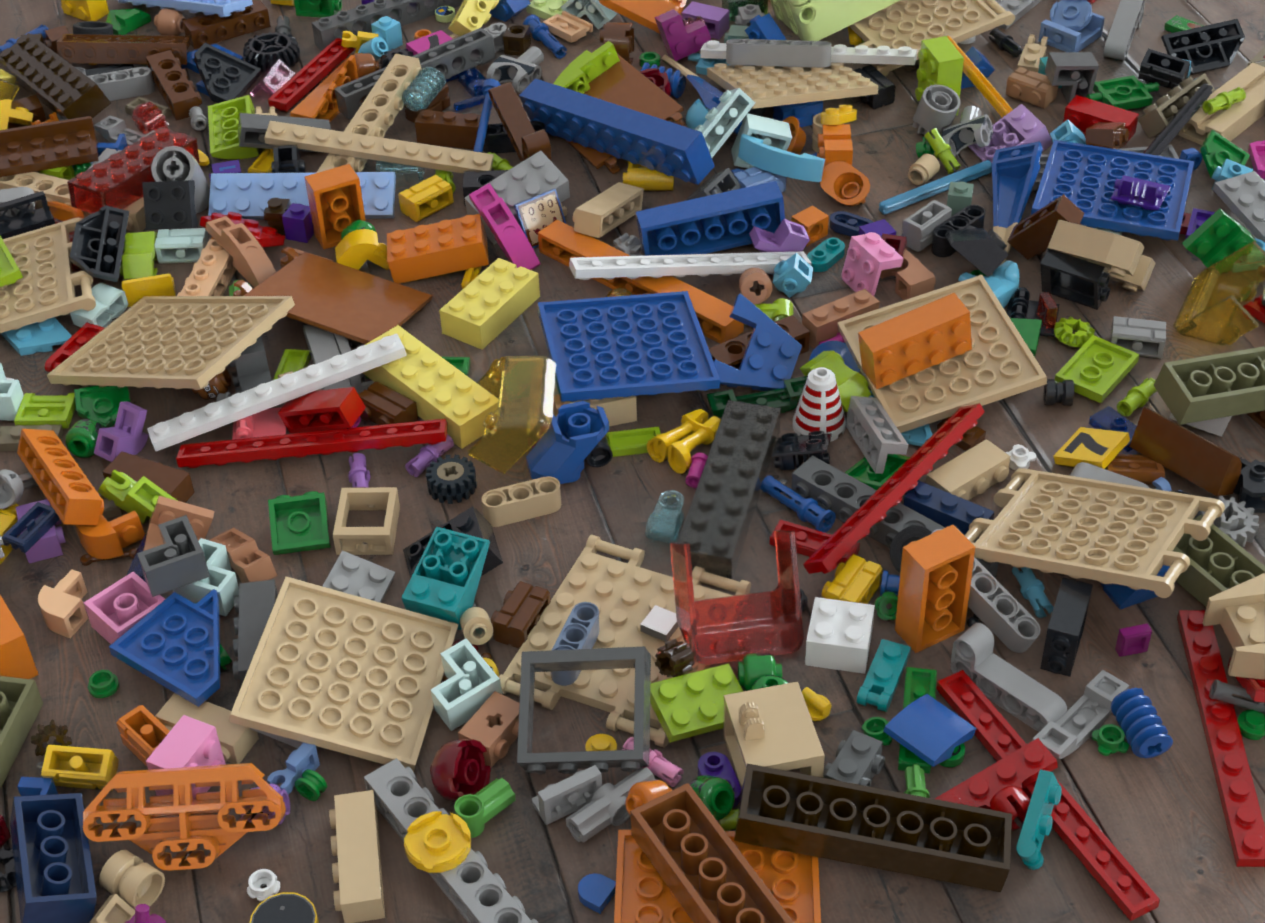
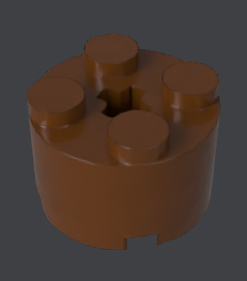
(621, 36)

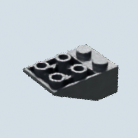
(467, 522)

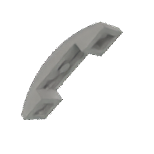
(112, 127)
(1083, 717)

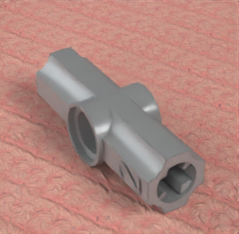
(605, 807)

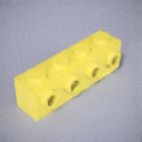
(472, 15)

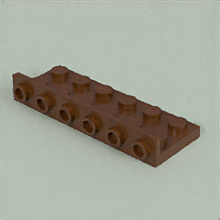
(119, 48)
(47, 146)

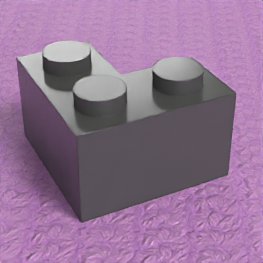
(1073, 71)
(251, 367)
(176, 561)

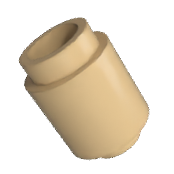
(923, 169)
(476, 626)

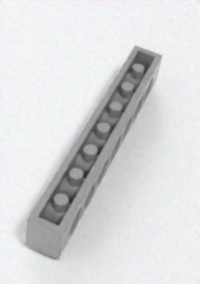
(402, 802)

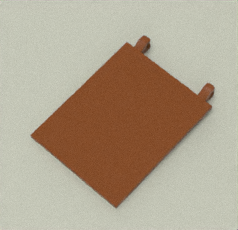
(631, 89)
(339, 296)

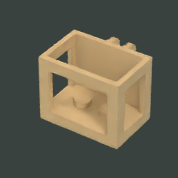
(771, 731)

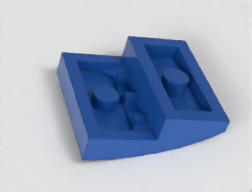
(929, 730)

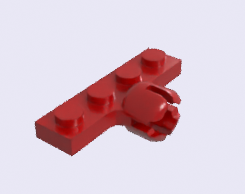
(1003, 782)

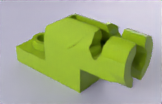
(131, 494)

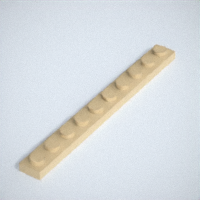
(377, 148)

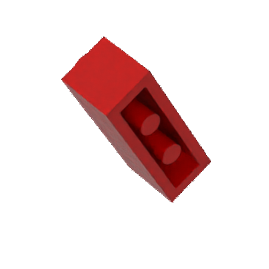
(1087, 112)
(322, 410)

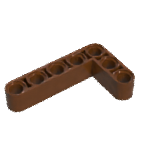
(517, 124)

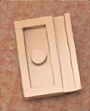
(568, 26)

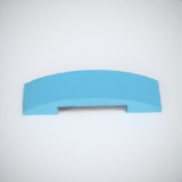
(779, 161)

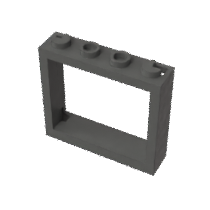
(585, 660)

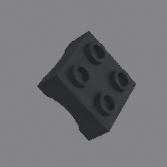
(169, 205)

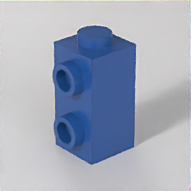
(764, 28)

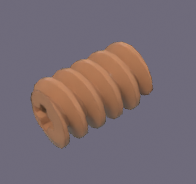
(764, 287)

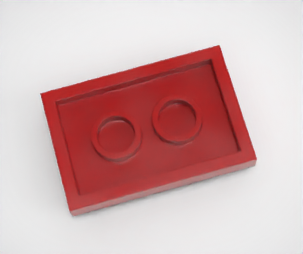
(264, 235)

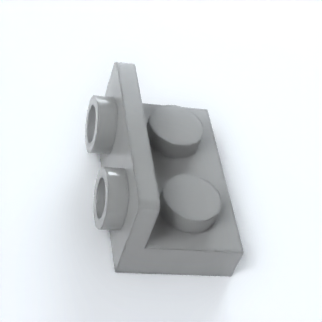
(567, 795)

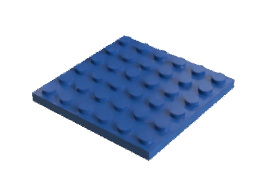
(1088, 179)
(627, 346)

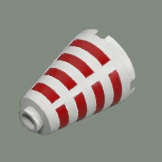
(820, 405)

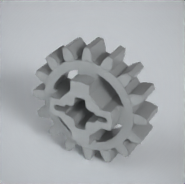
(1237, 521)

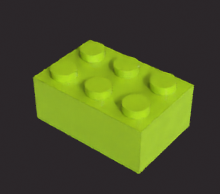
(939, 65)

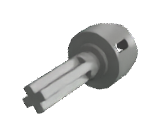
(12, 487)

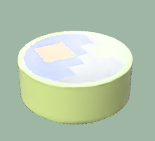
(445, 14)

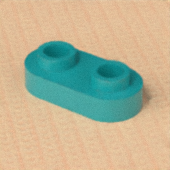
(826, 254)

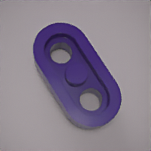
(718, 765)

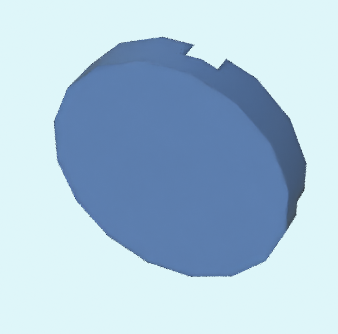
(1071, 13)

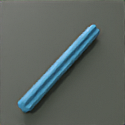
(934, 187)

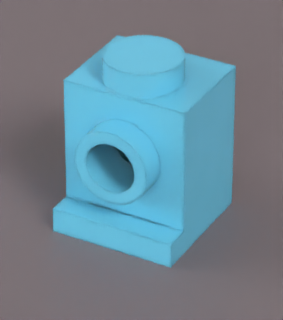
(1069, 133)

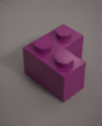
(681, 39)

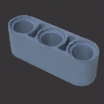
(578, 633)

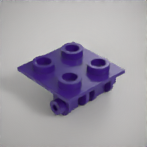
(1140, 192)

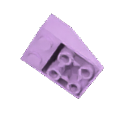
(1012, 130)

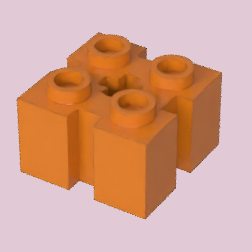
(835, 144)

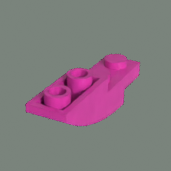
(504, 227)

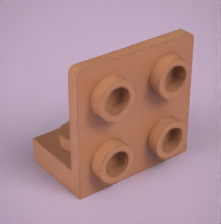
(169, 509)

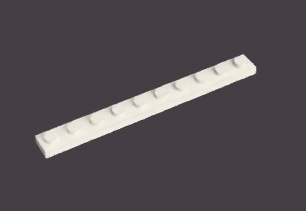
(839, 54)
(676, 265)
(276, 392)

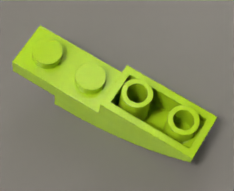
(587, 68)

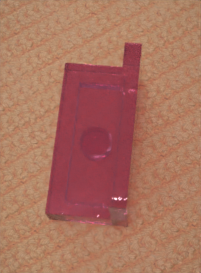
(273, 78)

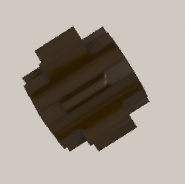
(674, 658)
(45, 733)

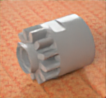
(936, 109)

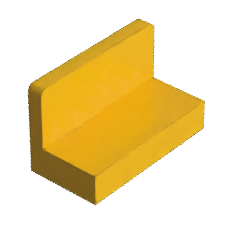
(148, 286)

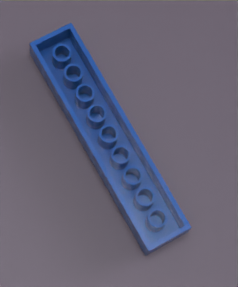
(619, 131)

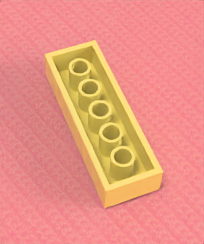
(436, 388)

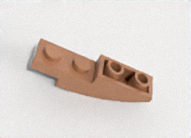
(239, 242)

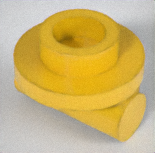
(818, 705)

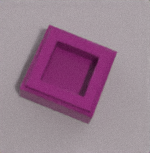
(1133, 640)

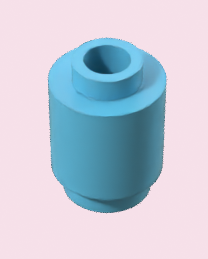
(375, 46)

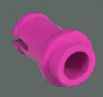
(696, 469)

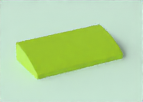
(223, 129)

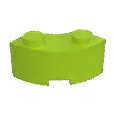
(139, 255)
(848, 381)

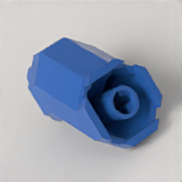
(568, 442)

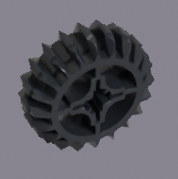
(269, 47)

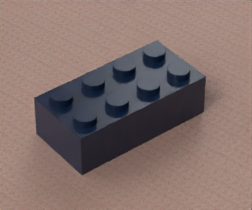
(52, 859)

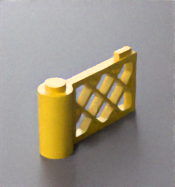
(647, 179)

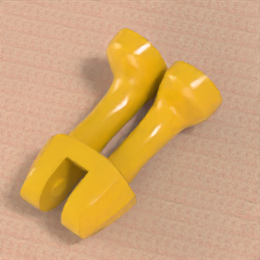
(669, 444)

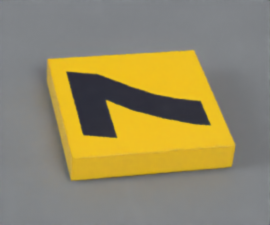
(1092, 447)

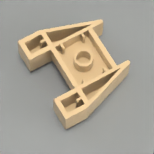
(1116, 252)
(1243, 621)

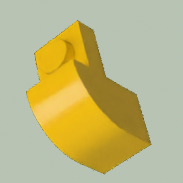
(18, 116)
(359, 247)

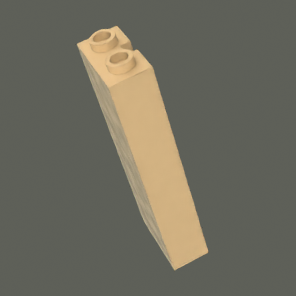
(1239, 116)

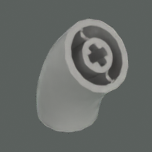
(177, 164)

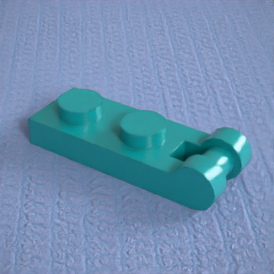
(884, 675)
(1038, 819)

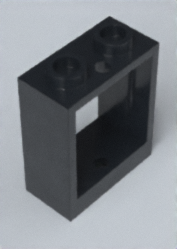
(1074, 279)
(1066, 626)

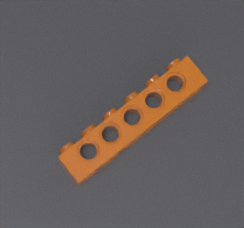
(60, 477)

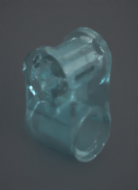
(666, 517)

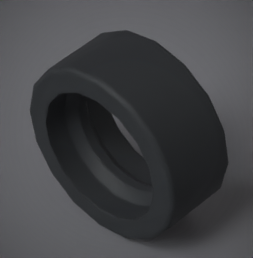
(93, 27)

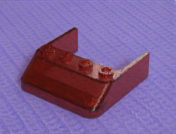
(745, 623)

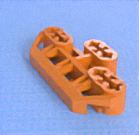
(180, 820)

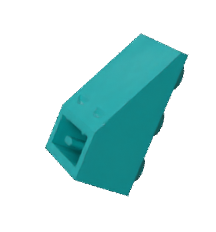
(447, 576)

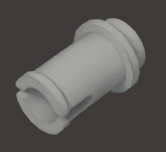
(198, 120)

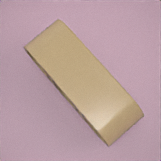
(521, 501)

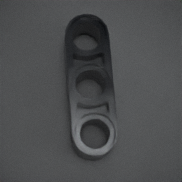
(498, 140)
(970, 215)

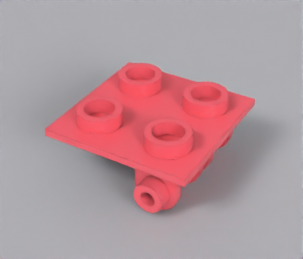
(259, 425)

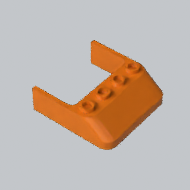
(644, 10)

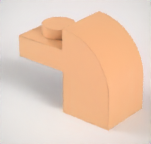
(63, 605)

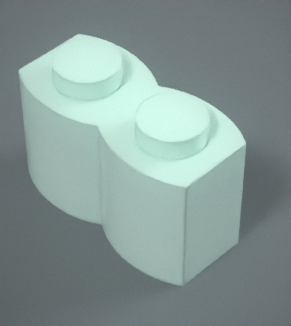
(109, 305)

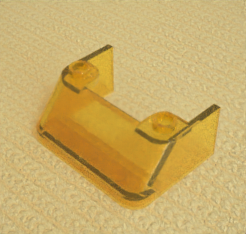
(1213, 301)
(523, 409)

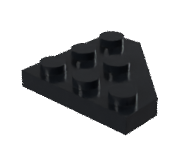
(224, 74)

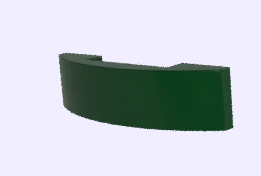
(784, 398)

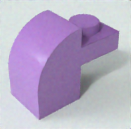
(787, 238)
(126, 434)

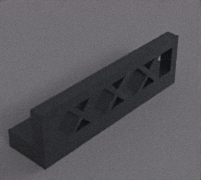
(23, 221)

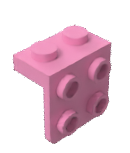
(866, 259)

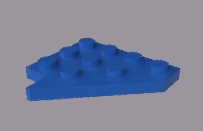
(177, 646)

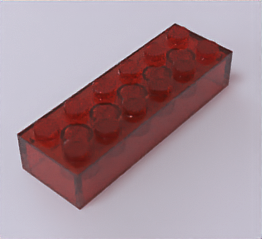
(120, 177)

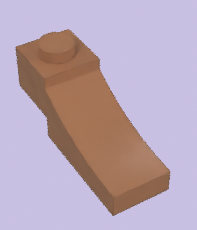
(245, 557)

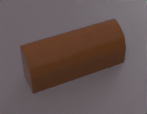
(1186, 453)

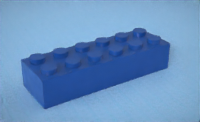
(699, 223)

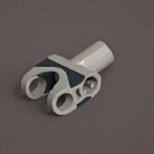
(519, 71)
(972, 129)

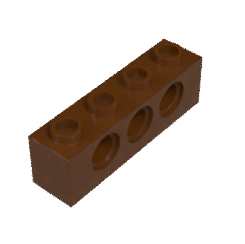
(215, 29)
(173, 84)
(733, 350)

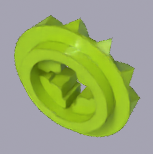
(1064, 331)

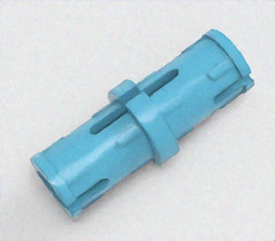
(1033, 591)

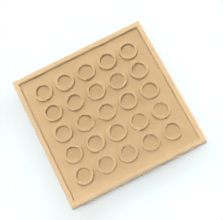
(792, 85)
(991, 371)
(345, 674)

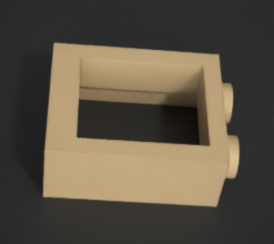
(378, 539)

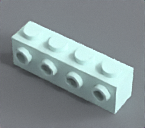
(725, 118)

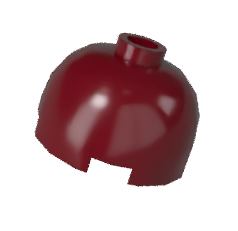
(459, 769)

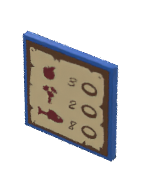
(538, 213)

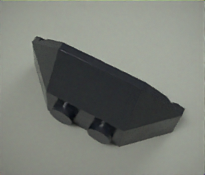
(1206, 46)
(100, 243)

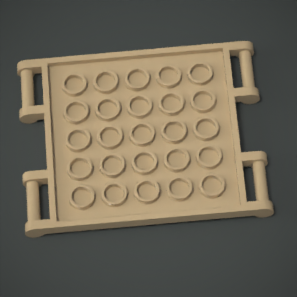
(917, 20)
(47, 278)
(1093, 529)
(624, 599)

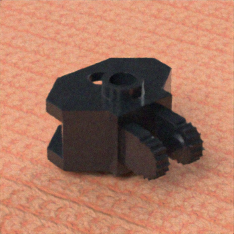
(287, 160)
(1251, 485)

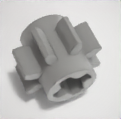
(628, 244)

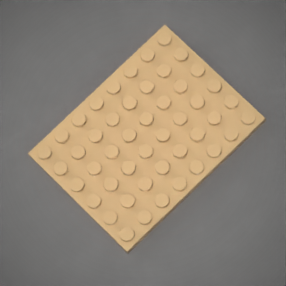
(172, 341)

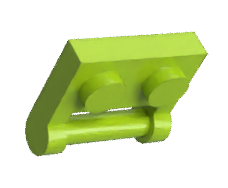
(46, 410)

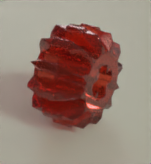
(148, 117)

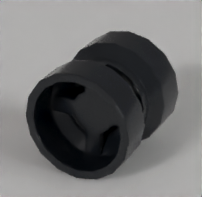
(1059, 392)
(601, 454)

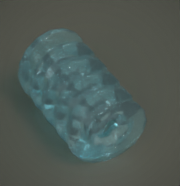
(423, 88)

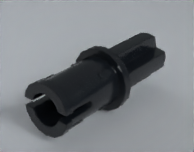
(1005, 42)

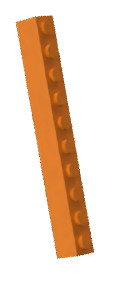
(562, 243)

